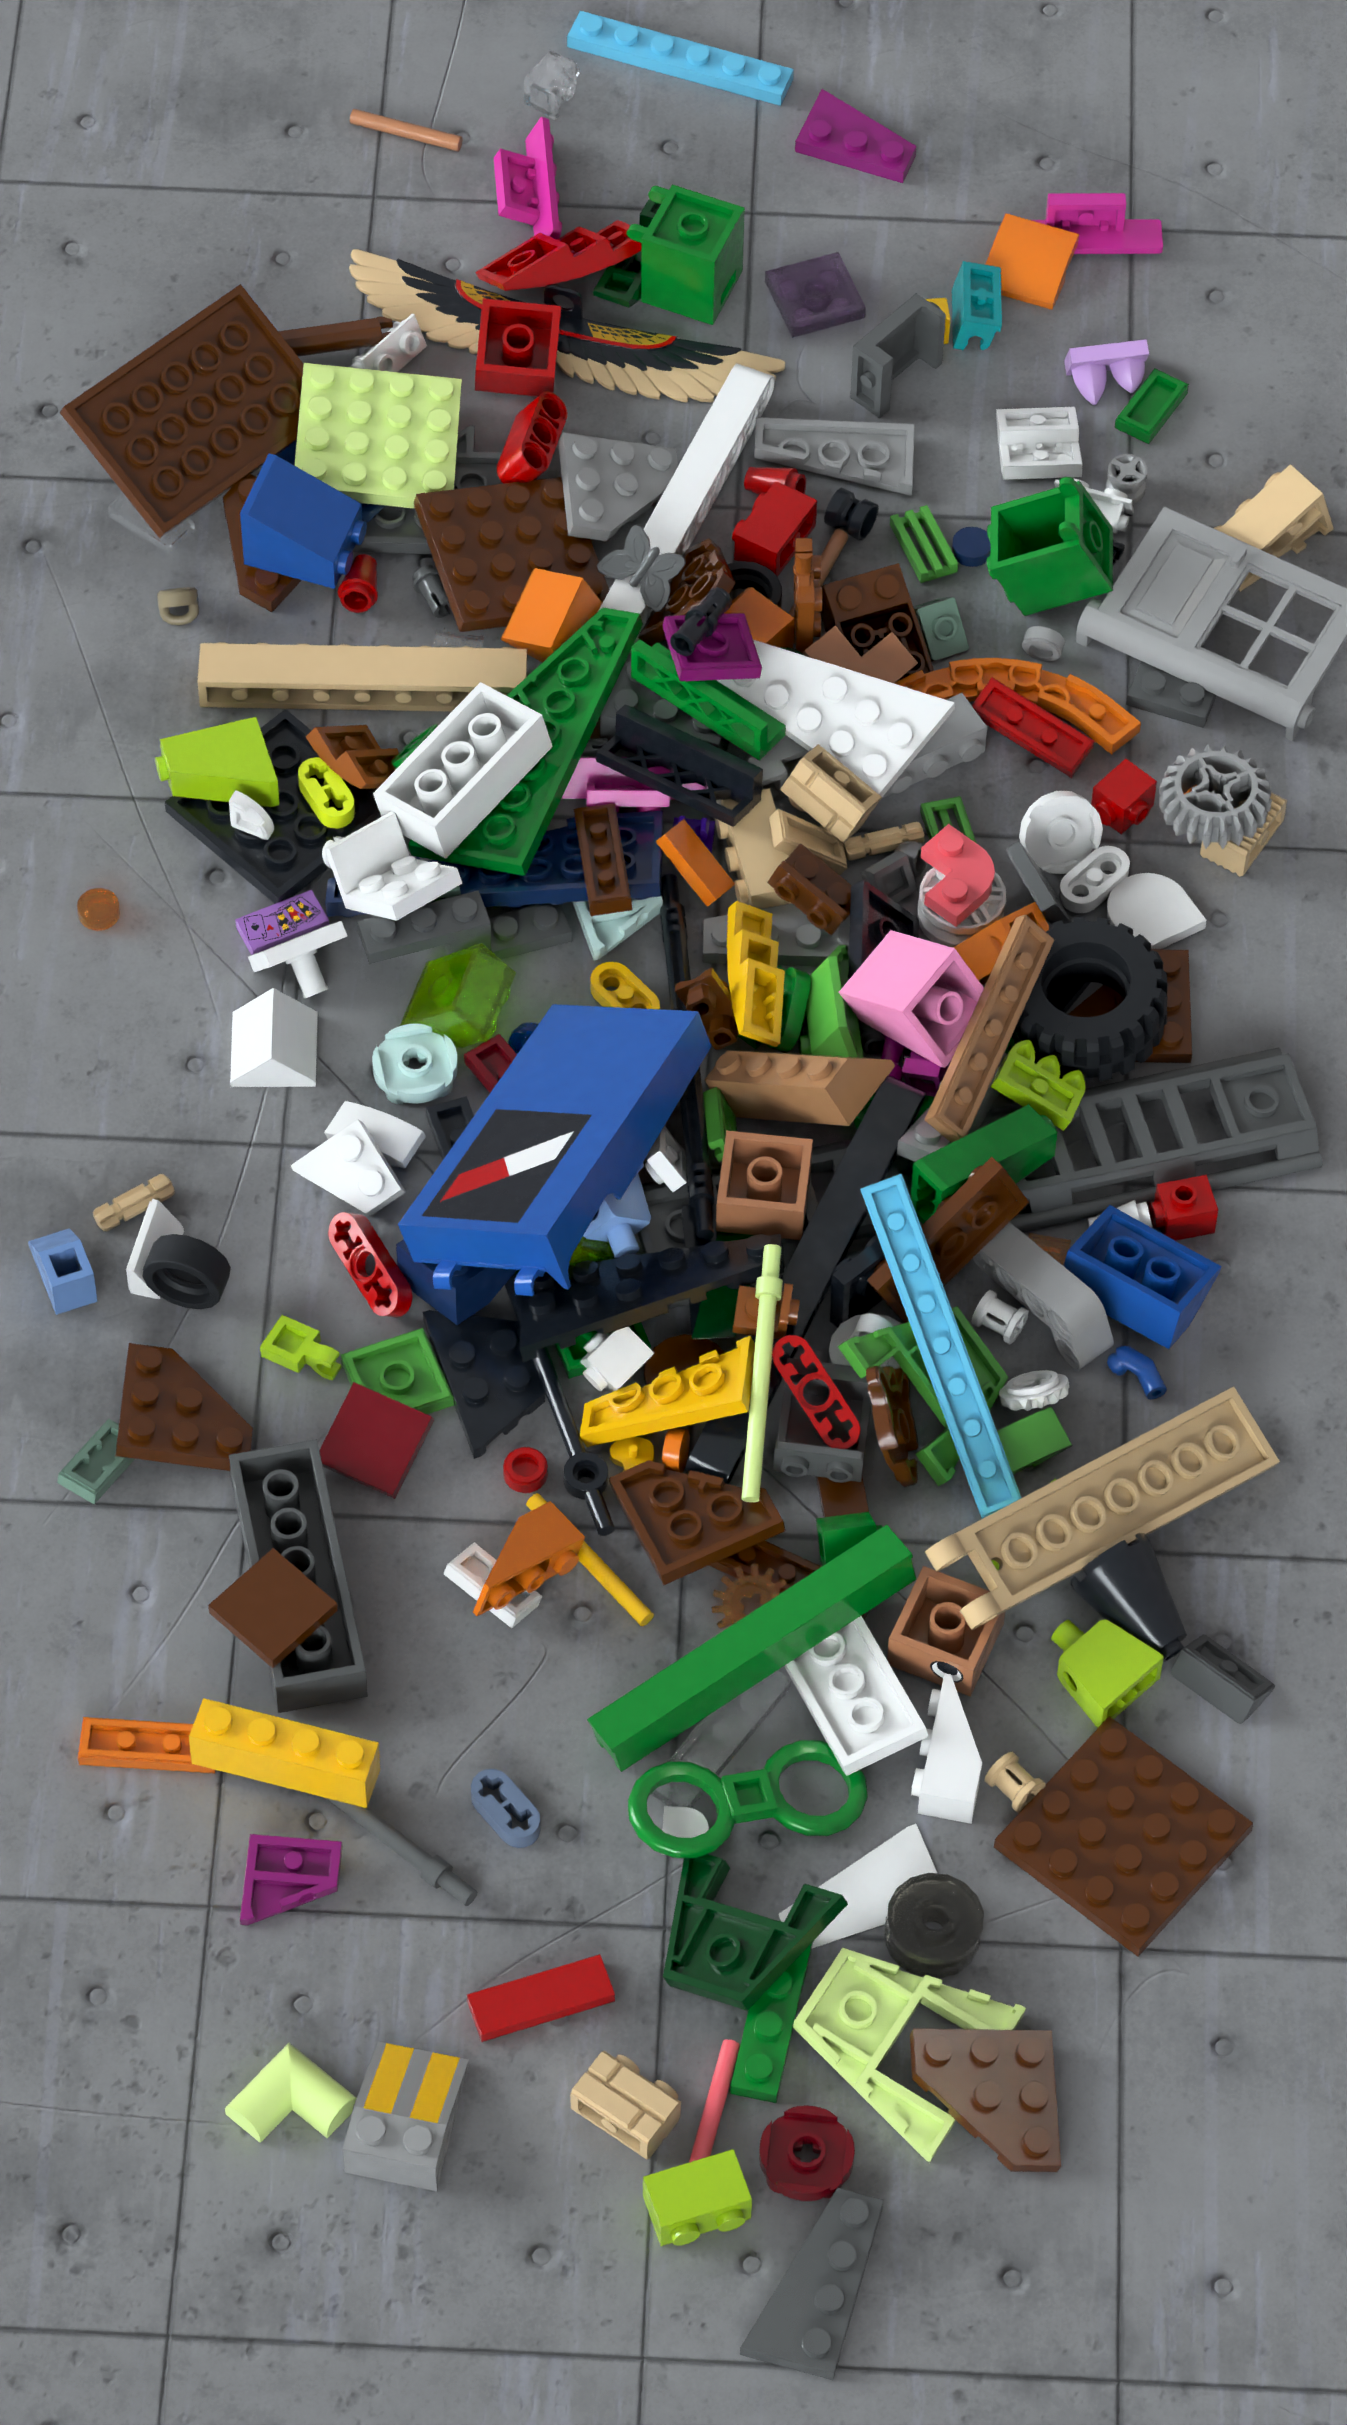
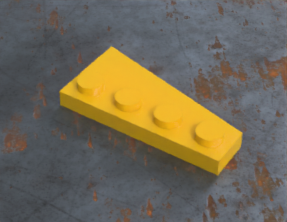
(674, 1399)

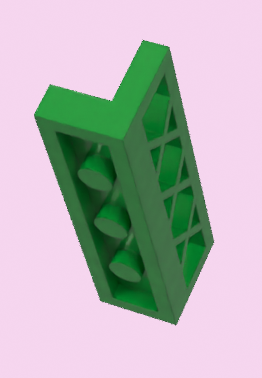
(706, 701)

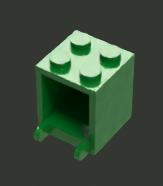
(690, 252)
(1051, 548)

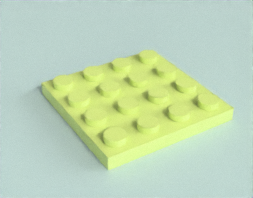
(378, 432)

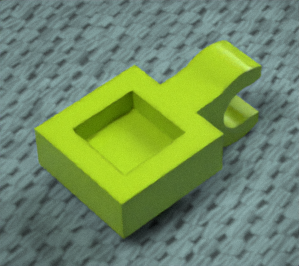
(297, 1344)

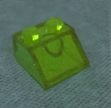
(461, 995)

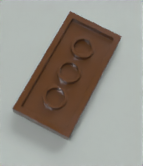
(960, 1227)

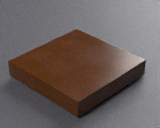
(273, 1608)

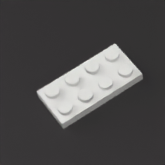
(856, 1698)

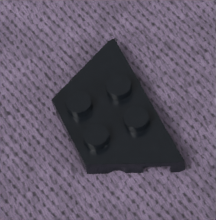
(485, 1375)

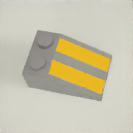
(404, 2116)

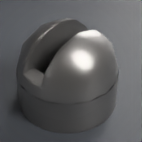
(913, 851)

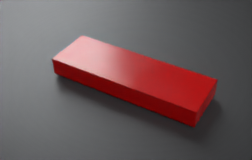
(1032, 727)
(540, 1998)

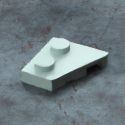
(609, 930)

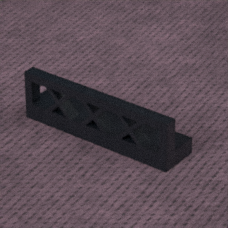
(688, 761)

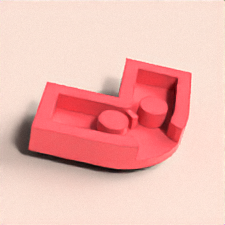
(967, 873)

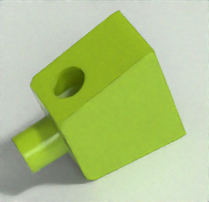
(1104, 1667)

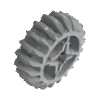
(1221, 784)

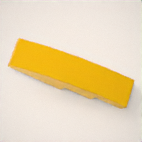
(753, 974)

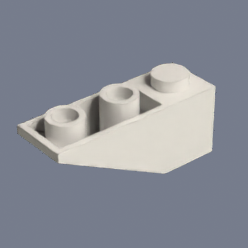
(953, 1764)

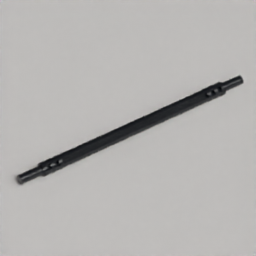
(692, 1106)

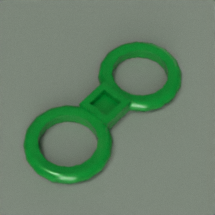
(743, 1799)

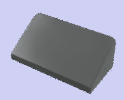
(1221, 1678)

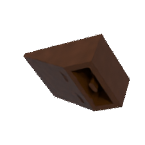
(871, 608)

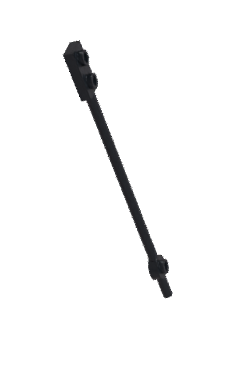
(447, 1124)

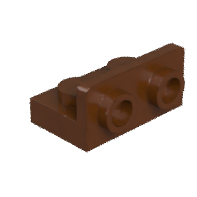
(813, 889)

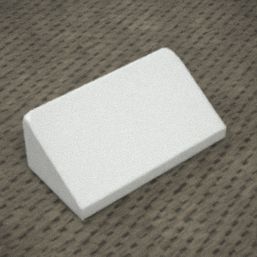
(156, 1223)

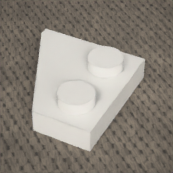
(352, 1169)

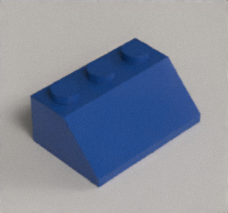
(1142, 1275)

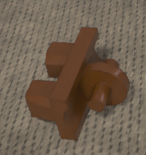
(713, 1001)

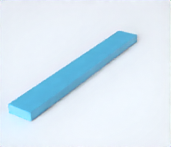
(941, 1345)

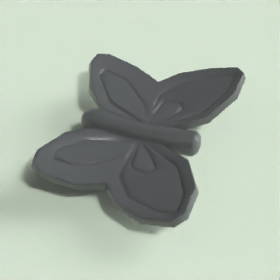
(645, 565)

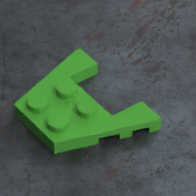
(874, 1349)

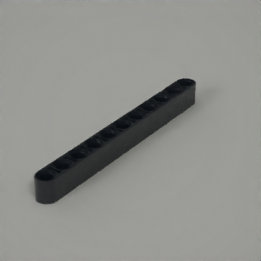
(820, 1251)

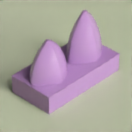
(1091, 363)

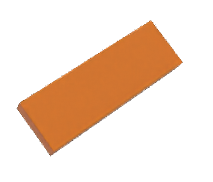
(137, 1745)

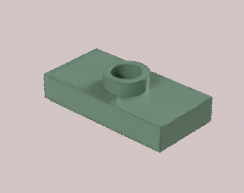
(95, 1465)

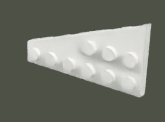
(855, 717)

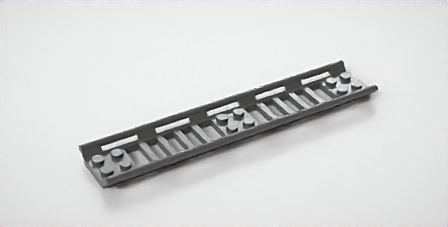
(1254, 1097)

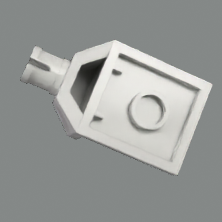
(379, 873)

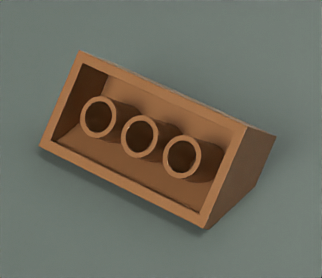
(797, 1085)

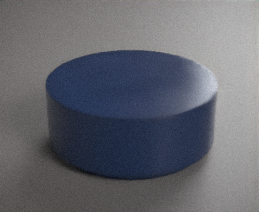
(971, 546)

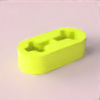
(319, 797)

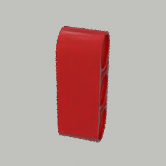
(532, 439)

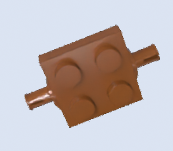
(806, 594)

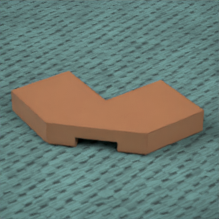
(885, 661)

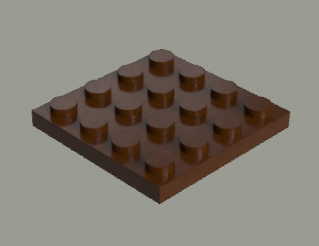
(492, 541)
(1123, 1836)

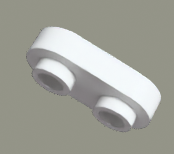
(1089, 880)

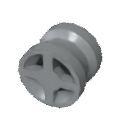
(1125, 469)

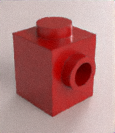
(1124, 796)
(1184, 1208)

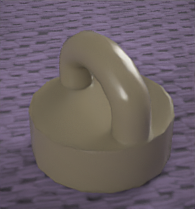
(178, 597)

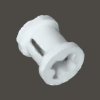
(1000, 1317)

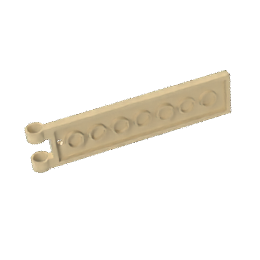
(1108, 1502)

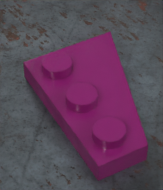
(853, 140)

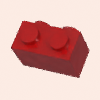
(773, 526)

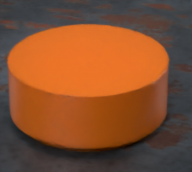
(676, 1449)

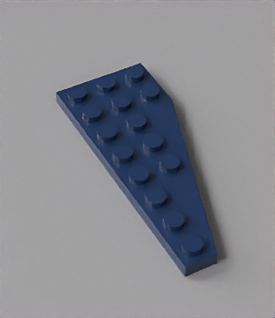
(556, 869)

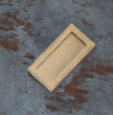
(790, 831)

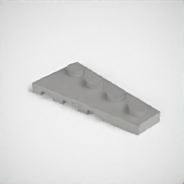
(846, 450)
(797, 937)

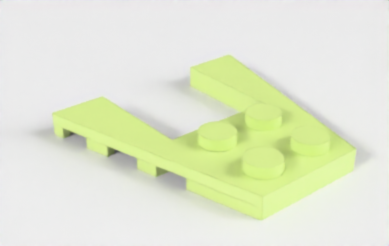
(861, 2014)

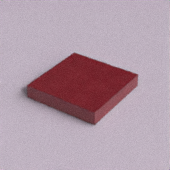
(374, 1440)

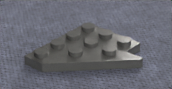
(399, 527)

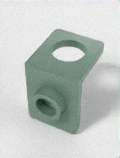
(942, 627)

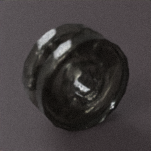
(938, 1900)

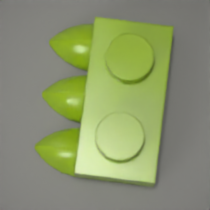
(1040, 1084)

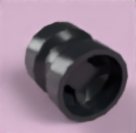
(851, 513)

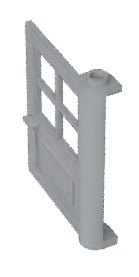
(1177, 594)

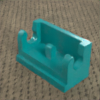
(976, 304)

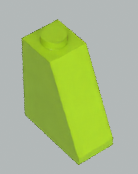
(218, 762)

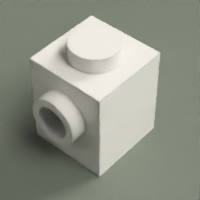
(614, 1358)

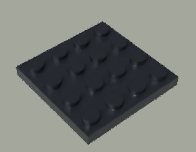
(295, 848)

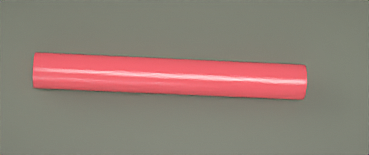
(715, 2100)

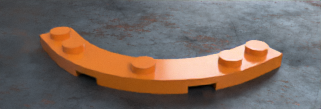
(1066, 697)

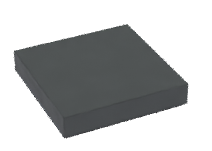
(1037, 884)

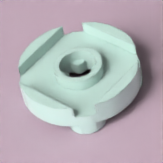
(421, 1084)

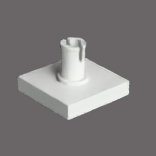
(300, 954)

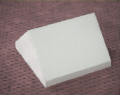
(274, 1043)

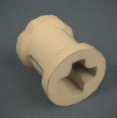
(1014, 1781)

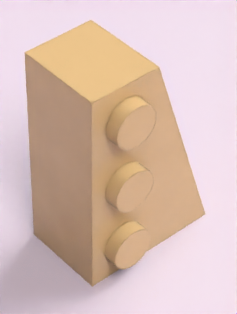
(1280, 517)

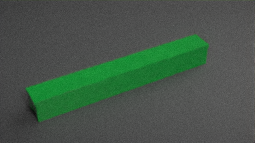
(753, 1648)

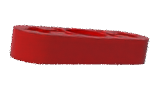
(385, 1272)
(807, 1359)

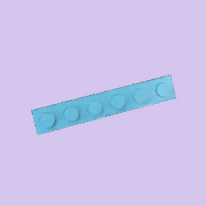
(680, 58)

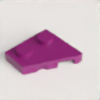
(287, 1874)

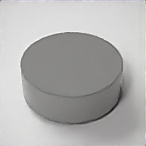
(1043, 643)

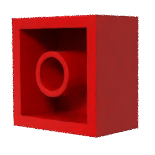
(517, 347)

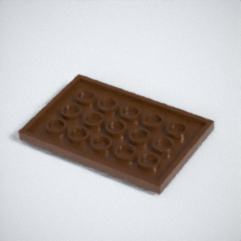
(193, 411)

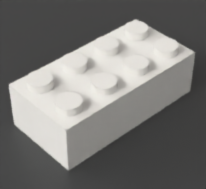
(464, 769)

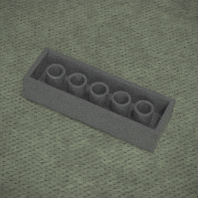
(288, 1508)

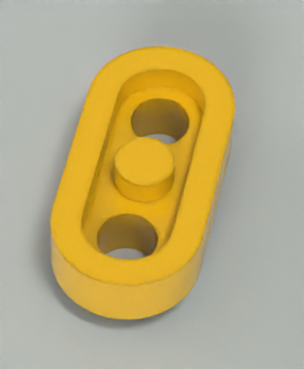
(630, 989)

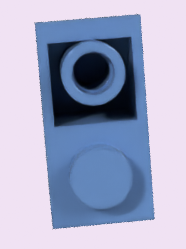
(64, 1270)

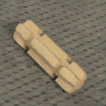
(882, 840)
(133, 1202)

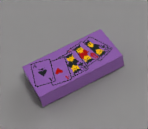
(281, 922)

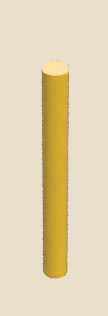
(606, 1576)

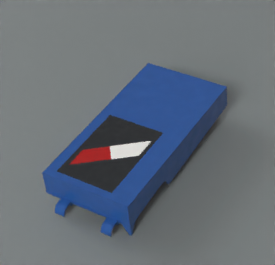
(555, 1141)

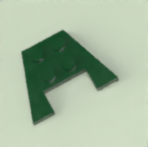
(733, 1951)

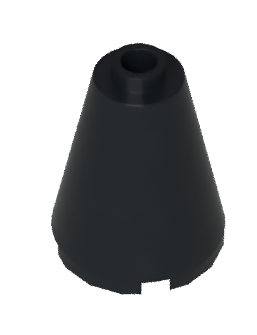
(1133, 1594)

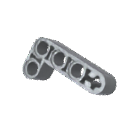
(1049, 1293)

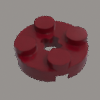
(800, 2179)

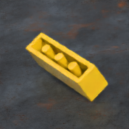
(284, 1753)

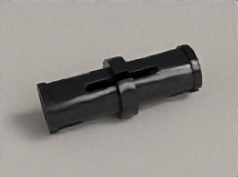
(689, 634)

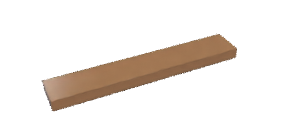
(989, 1029)

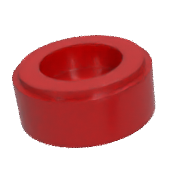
(525, 1470)

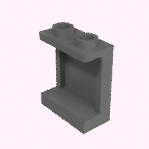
(892, 346)
(798, 1444)

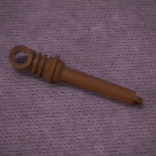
(337, 336)

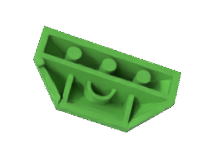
(828, 1020)

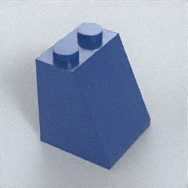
(299, 525)

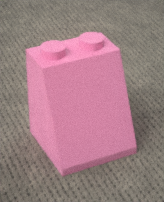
(915, 995)

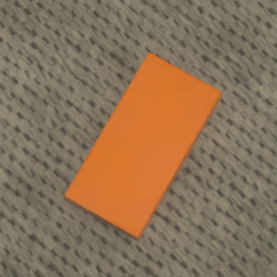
(695, 862)

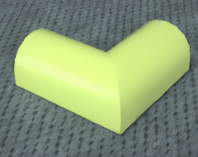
(287, 2085)

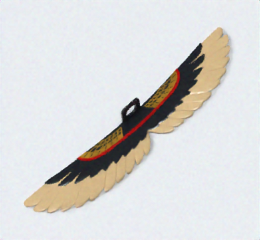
(590, 348)

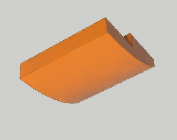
(1032, 259)

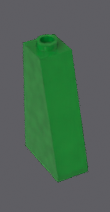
(1015, 1141)

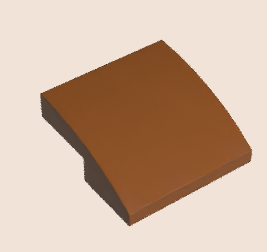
(353, 754)

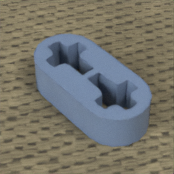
(498, 1814)

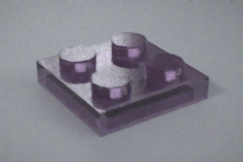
(815, 294)

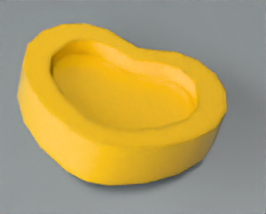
(631, 1452)

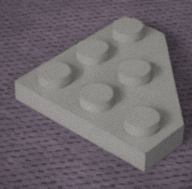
(610, 482)

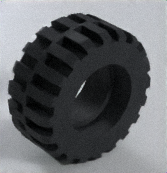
(1108, 1041)

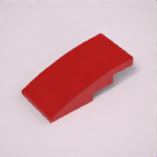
(552, 261)

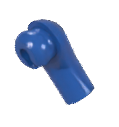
(1142, 1366)

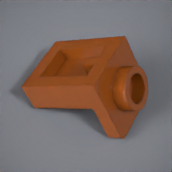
(747, 1312)

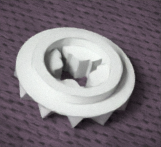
(1034, 1390)

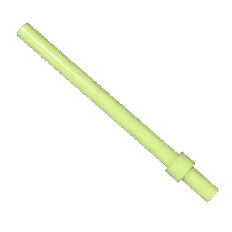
(768, 1292)

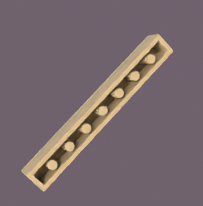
(352, 675)

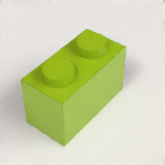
(697, 2198)

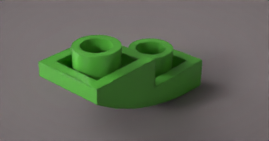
(1033, 1439)

